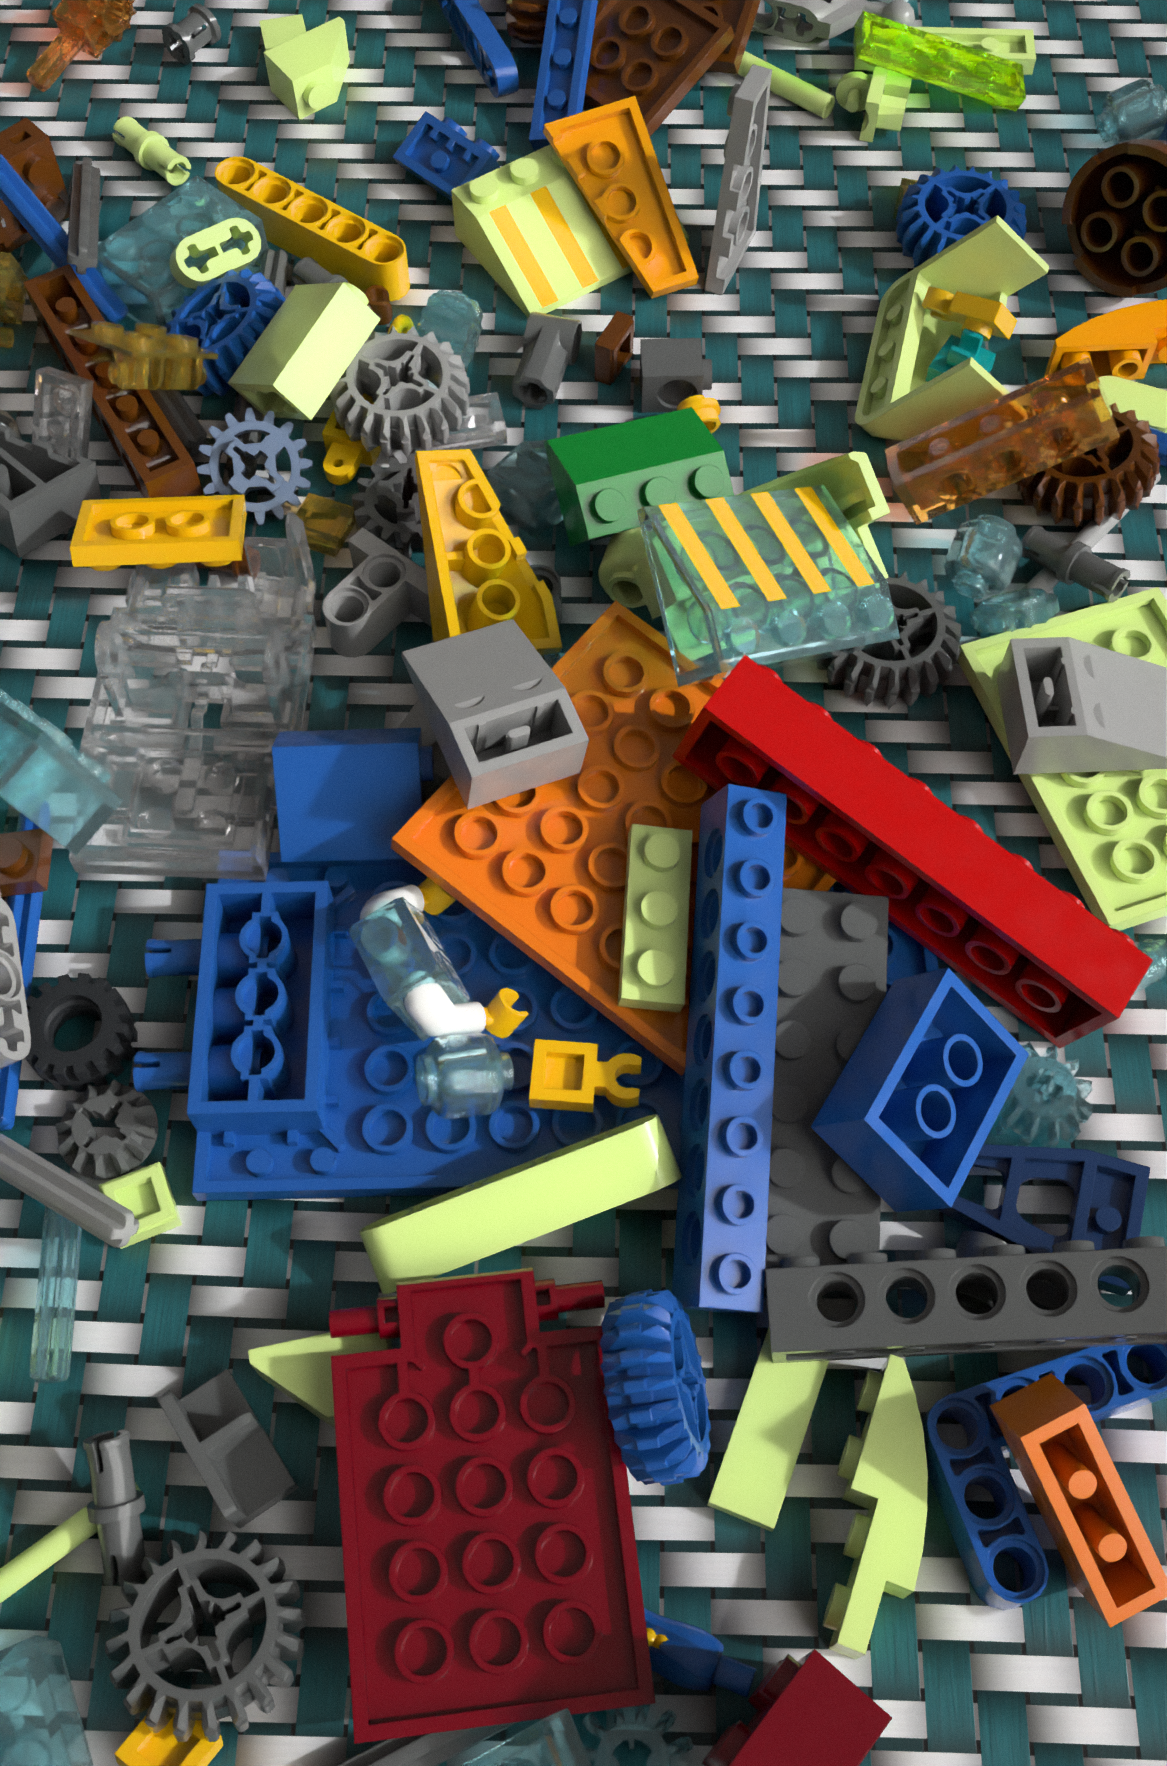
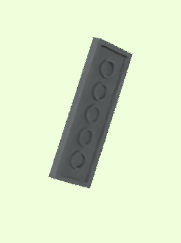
(826, 1000)

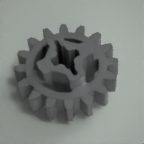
(390, 505)

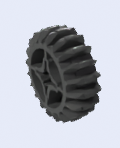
(887, 668)
(180, 1644)

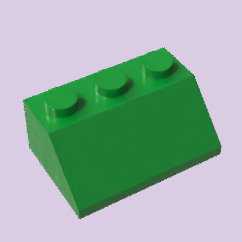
(634, 465)

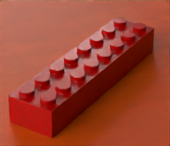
(896, 840)

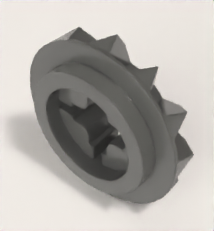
(107, 1156)

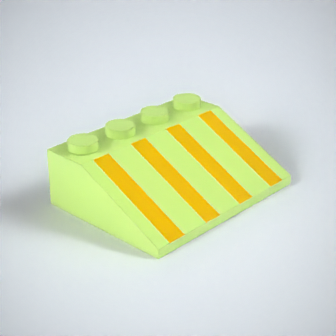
(537, 233)

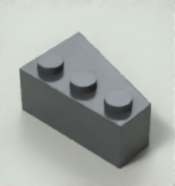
(40, 492)

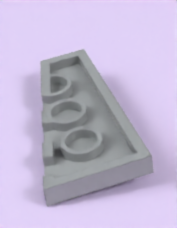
(740, 178)

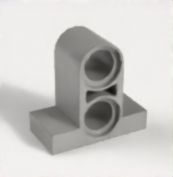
(374, 596)

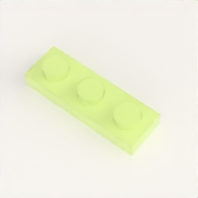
(655, 918)

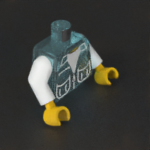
(415, 970)

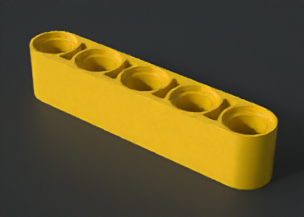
(317, 227)

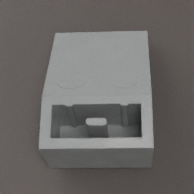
(1081, 708)
(497, 712)

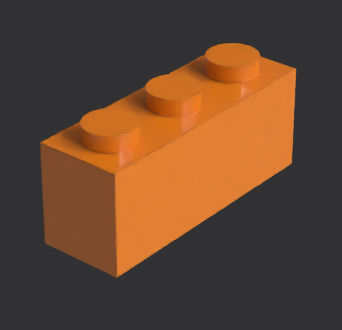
(1081, 1499)

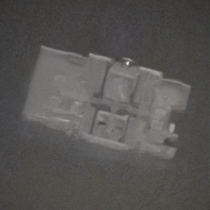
(199, 795)

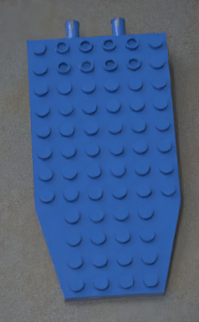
(311, 1076)

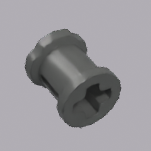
(191, 33)

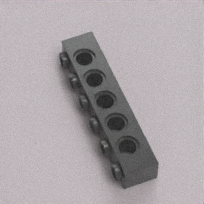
(944, 1327)

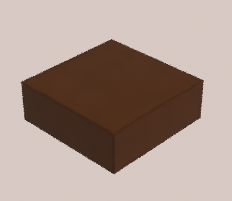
(614, 348)

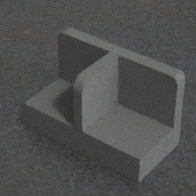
(229, 1448)

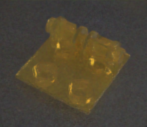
(149, 356)

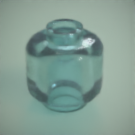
(1133, 112)
(983, 556)
(463, 1076)

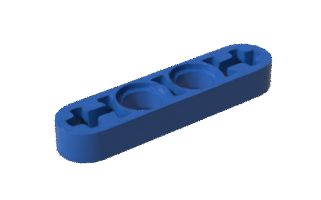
(482, 45)

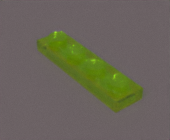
(939, 61)

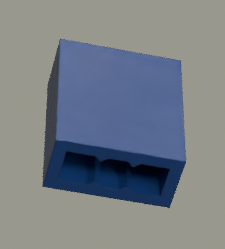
(347, 791)

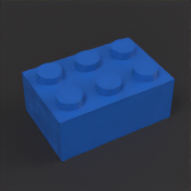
(921, 1091)

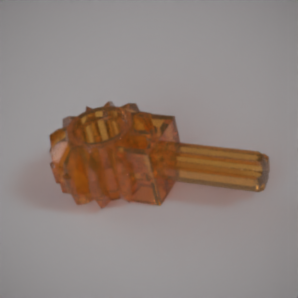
(83, 27)

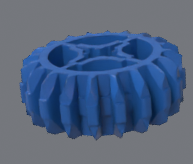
(950, 206)
(226, 320)
(655, 1387)

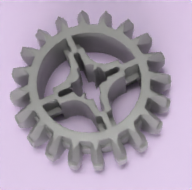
(405, 407)

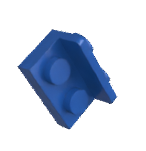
(443, 155)

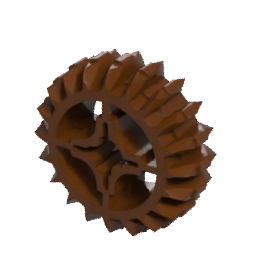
(1100, 479)

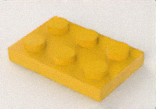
(159, 531)

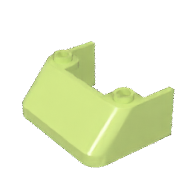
(906, 339)

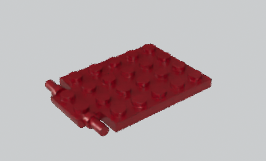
(483, 1511)

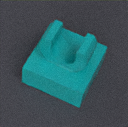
(958, 350)

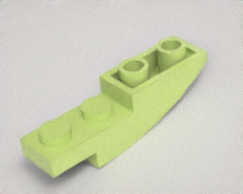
(890, 1479)

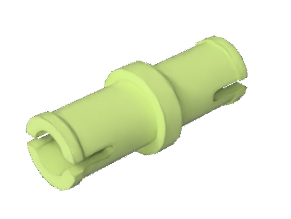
(151, 150)

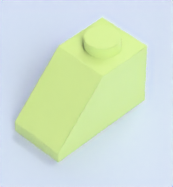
(309, 68)
(304, 1368)

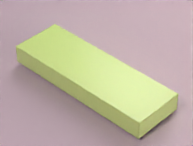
(767, 1438)

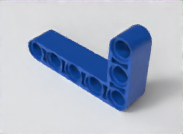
(983, 1461)

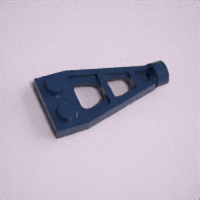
(1104, 1206)

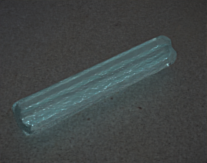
(55, 1299)

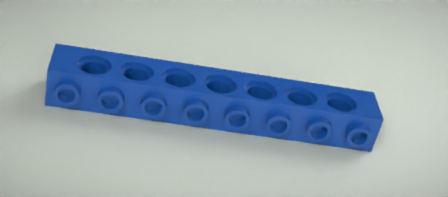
(730, 1053)

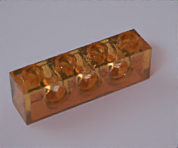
(1002, 442)

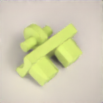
(881, 96)

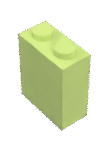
(305, 349)

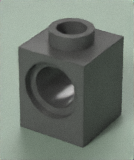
(671, 372)

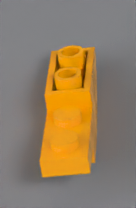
(1116, 342)

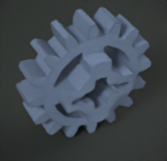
(270, 448)

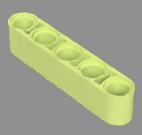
(521, 1203)

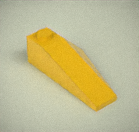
(472, 558)

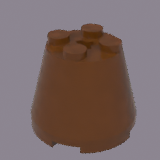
(1120, 218)

